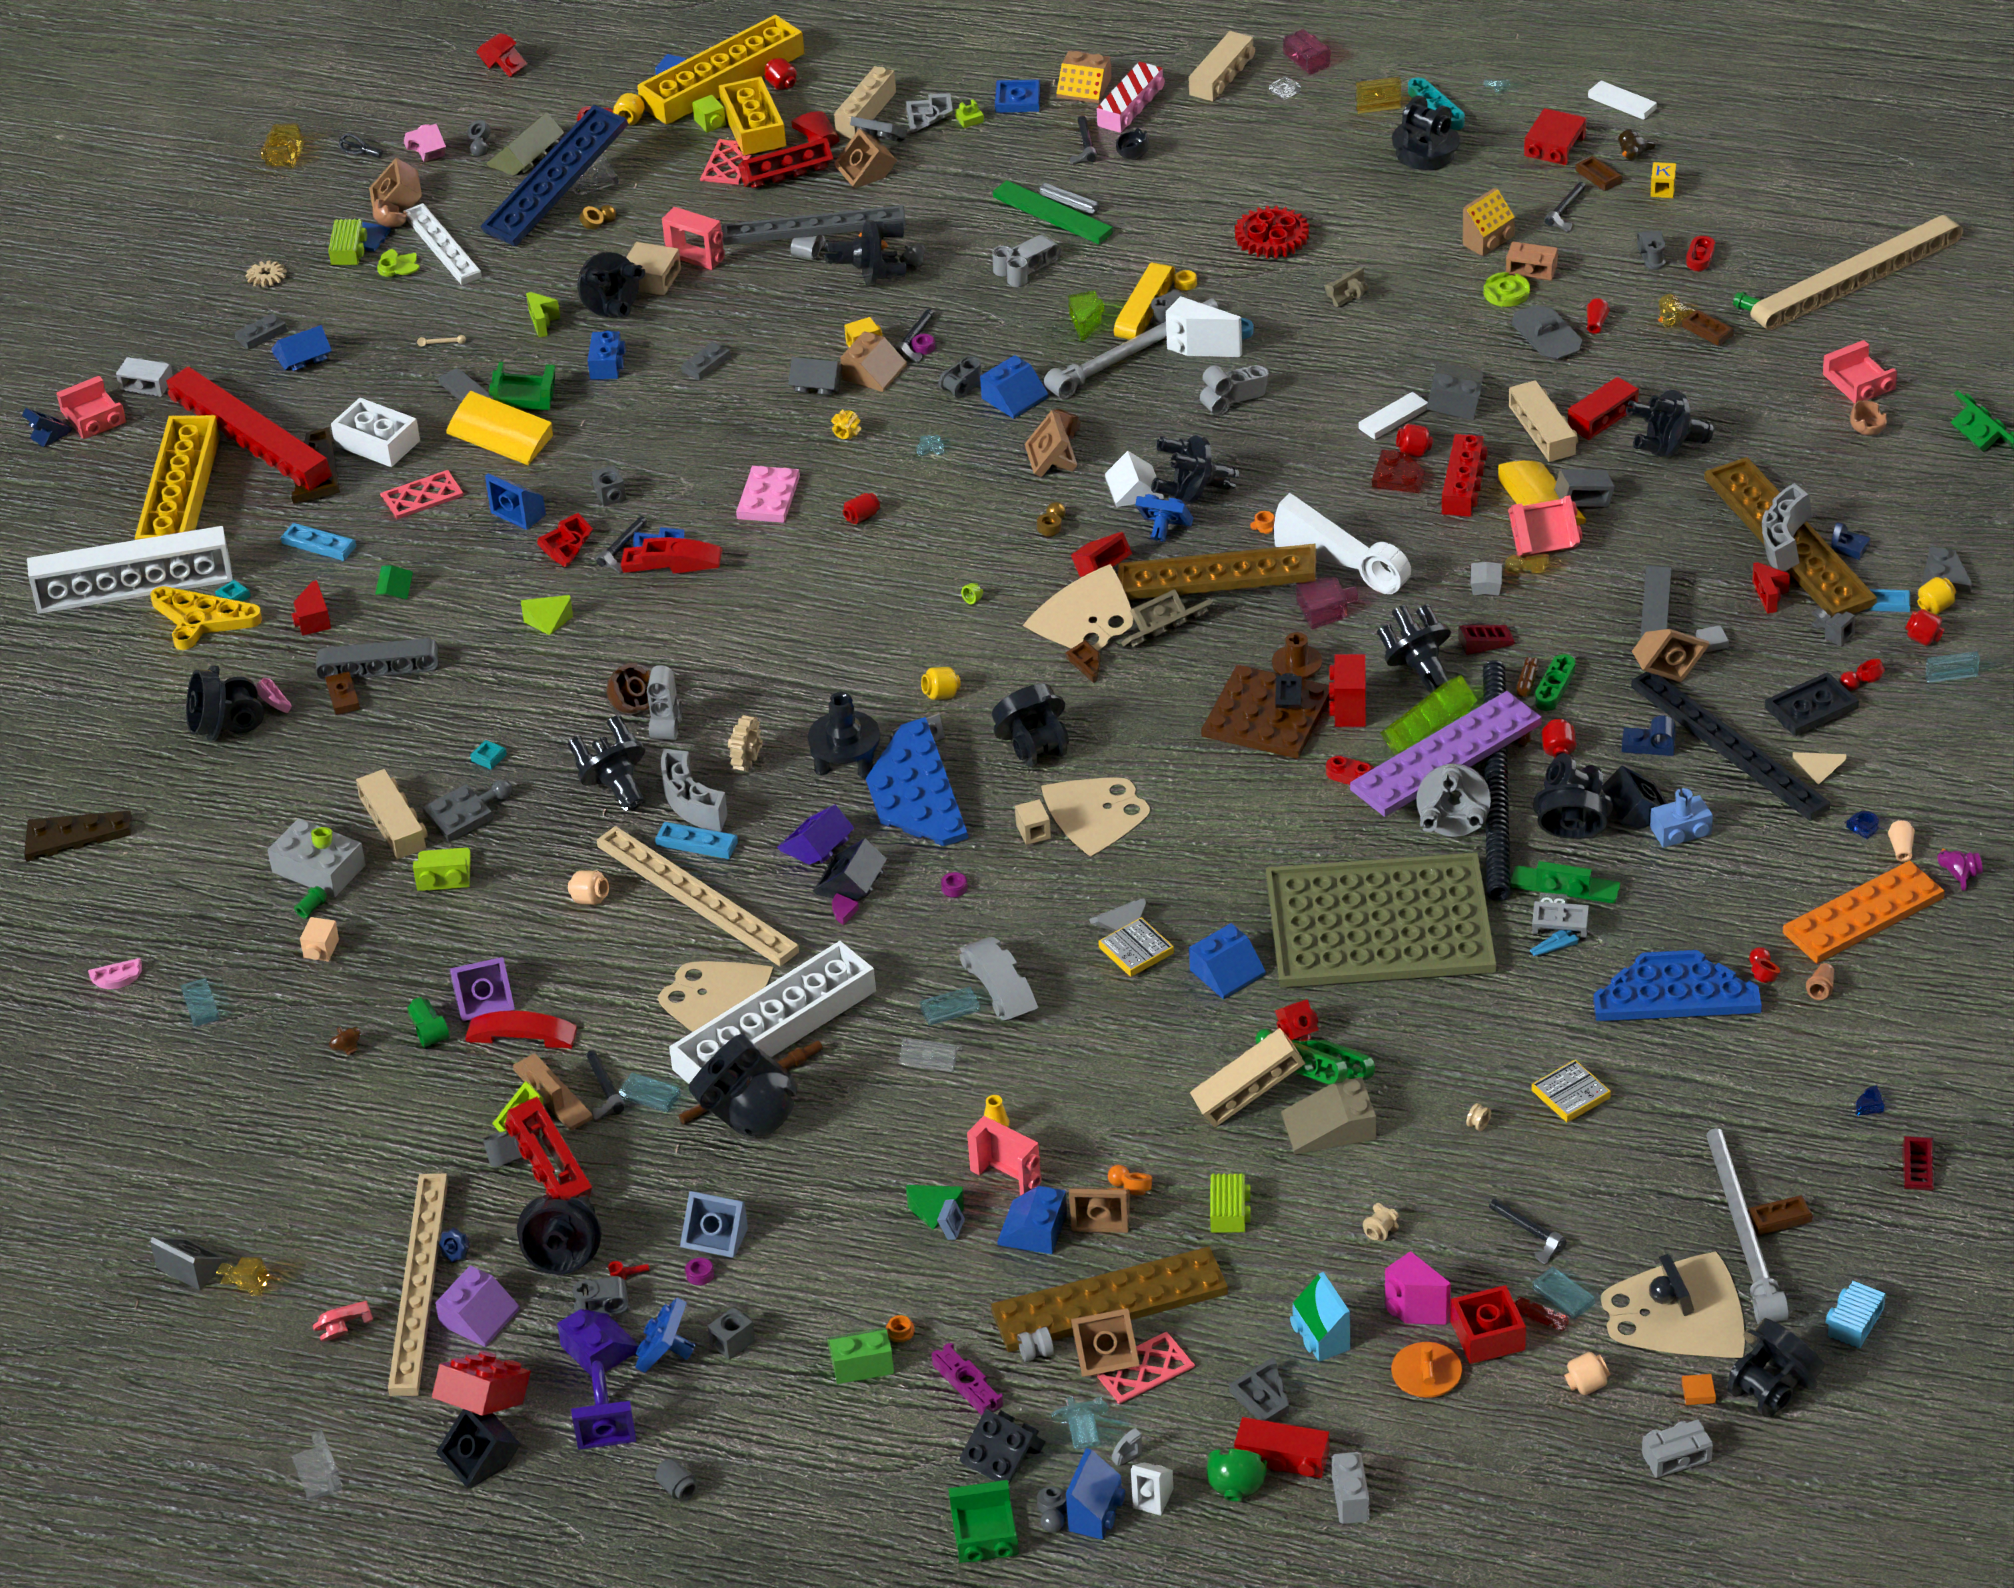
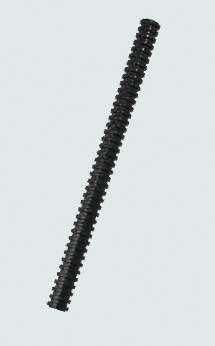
(1497, 780)

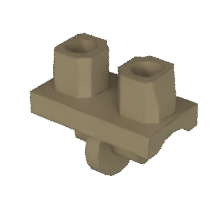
(1349, 286)

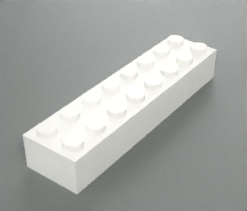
(129, 569)
(782, 1009)

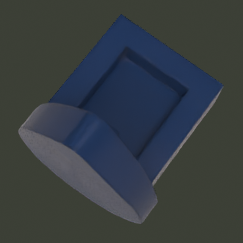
(1849, 543)

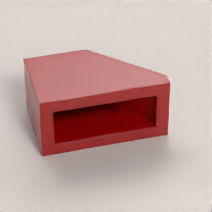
(1101, 553)
(311, 611)

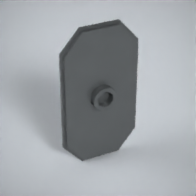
(1546, 331)

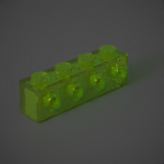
(1430, 715)

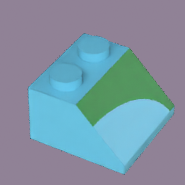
(1322, 1319)

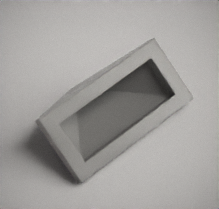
(1120, 916)

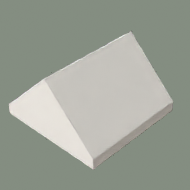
(1130, 479)

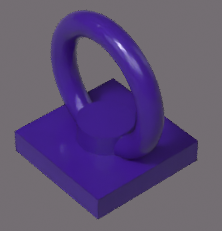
(605, 1421)

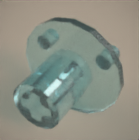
(1081, 1420)

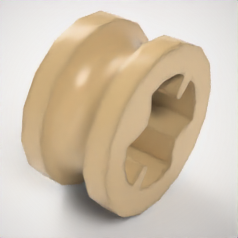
(1478, 1117)

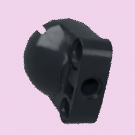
(745, 1088)

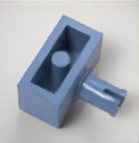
(1681, 820)

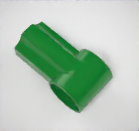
(428, 1024)

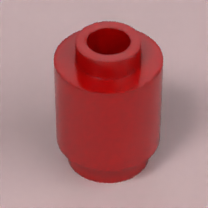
(861, 507)

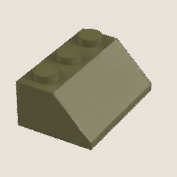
(528, 146)

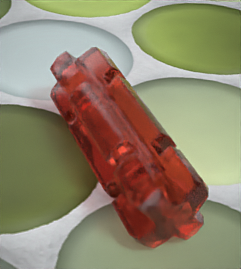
(1542, 1313)

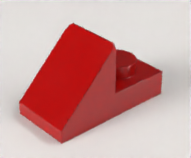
(1770, 585)

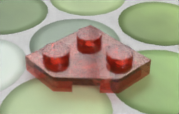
(1397, 472)

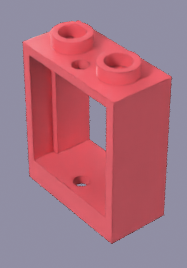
(674, 236)

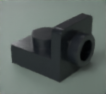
(1288, 691)

